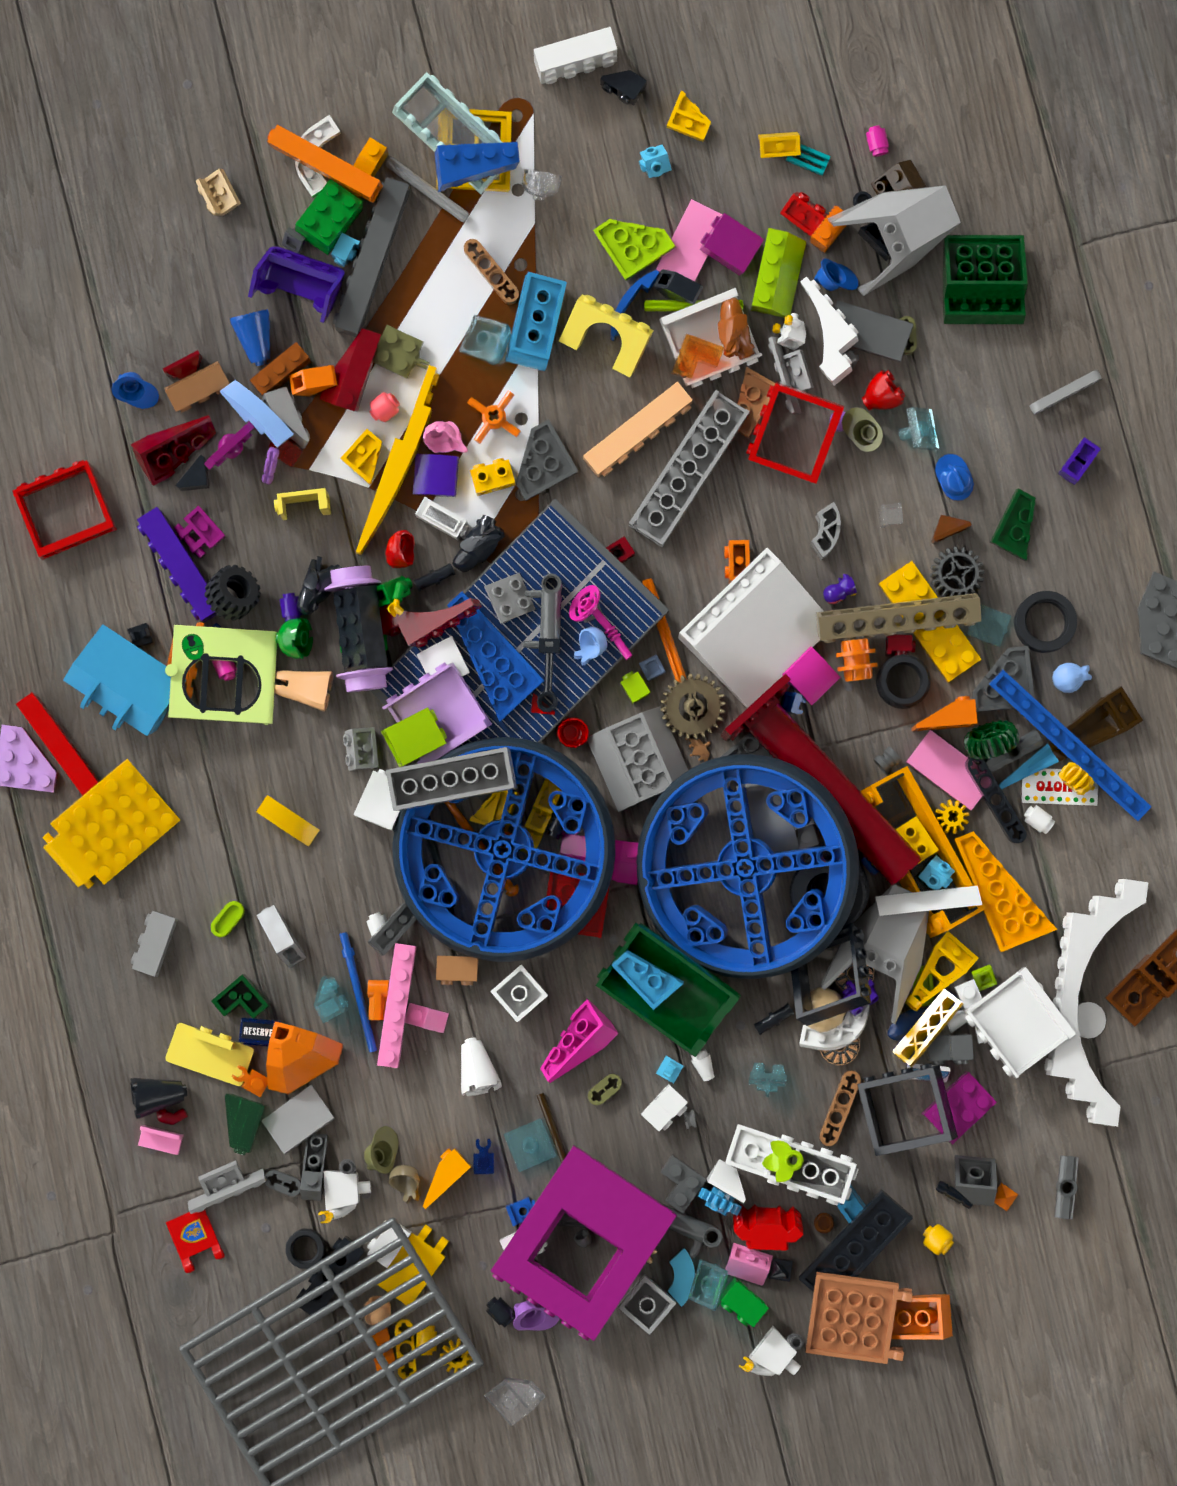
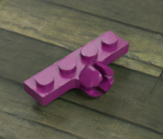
(230, 446)

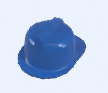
(835, 276)
(135, 391)
(954, 477)

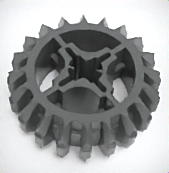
(940, 580)

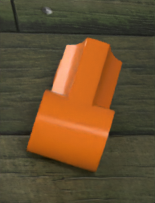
(377, 998)

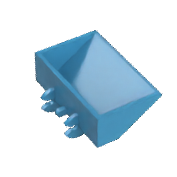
(122, 681)

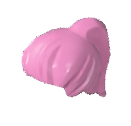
(443, 437)

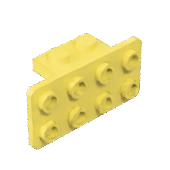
(208, 1053)

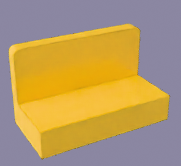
(779, 144)

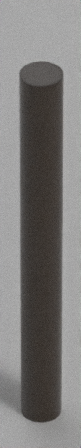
(551, 1126)

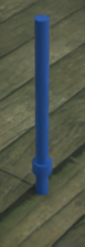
(348, 954)

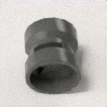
(888, 759)

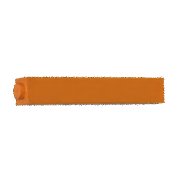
(324, 163)

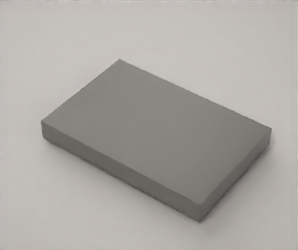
(298, 1119)

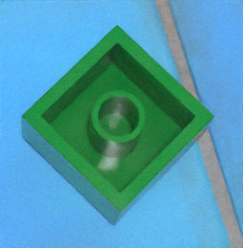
(743, 1302)

